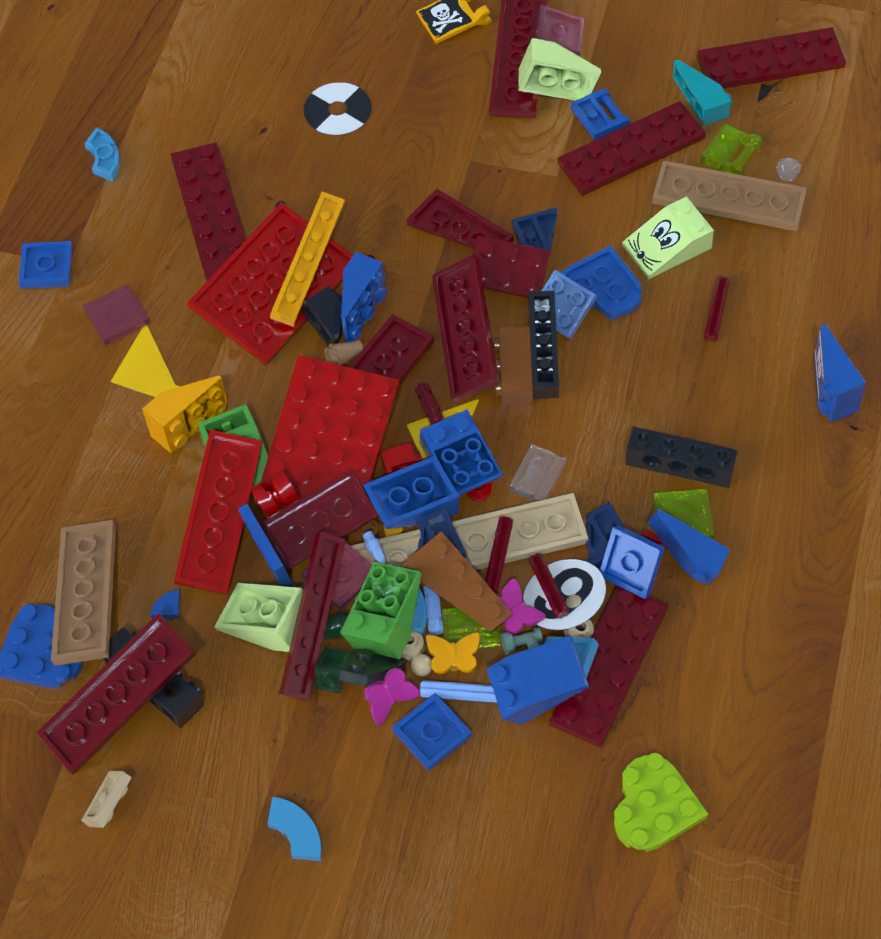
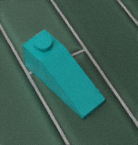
(702, 94)

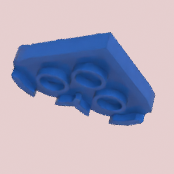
(610, 280)
(29, 648)

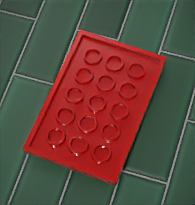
(248, 283)
(330, 425)

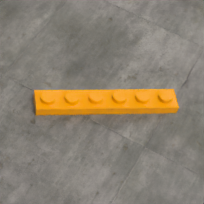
(307, 259)

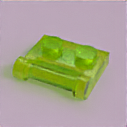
(725, 145)

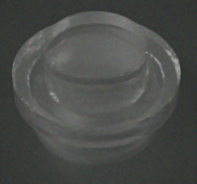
(788, 169)

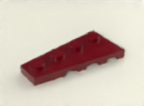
(454, 221)

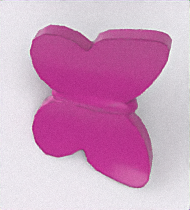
(522, 614)
(387, 692)

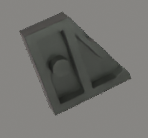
(366, 667)

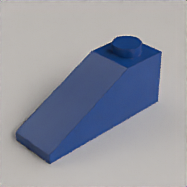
(690, 548)

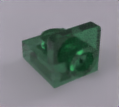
(328, 669)

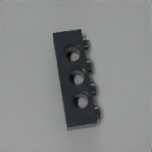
(543, 344)
(681, 457)
(177, 708)

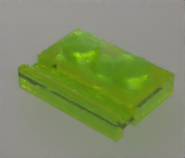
(458, 625)

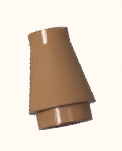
(343, 352)

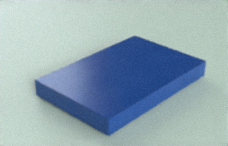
(265, 546)

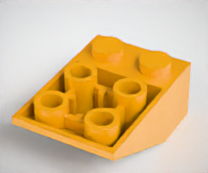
(175, 412)

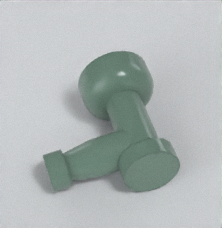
(510, 642)

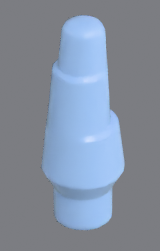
(374, 547)

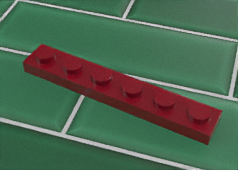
(312, 616)

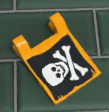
(450, 17)

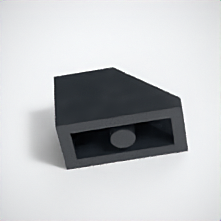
(324, 314)

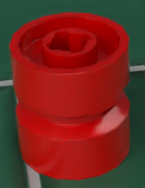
(275, 494)

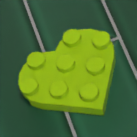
(655, 804)

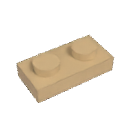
(105, 800)

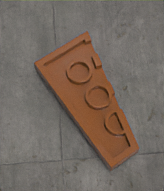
(457, 582)

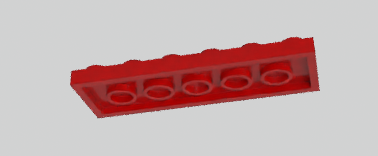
(214, 518)

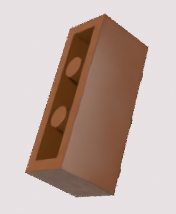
(514, 366)

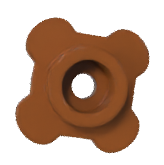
(373, 526)

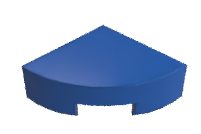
(167, 605)

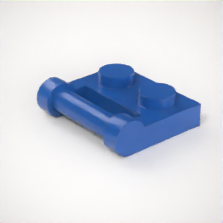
(595, 118)

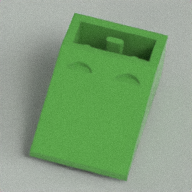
(239, 423)
(383, 610)

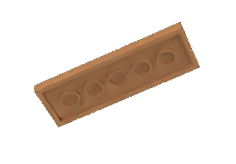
(731, 195)
(84, 593)

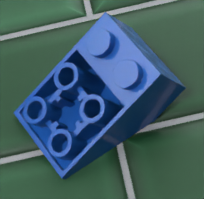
(361, 293)
(460, 452)

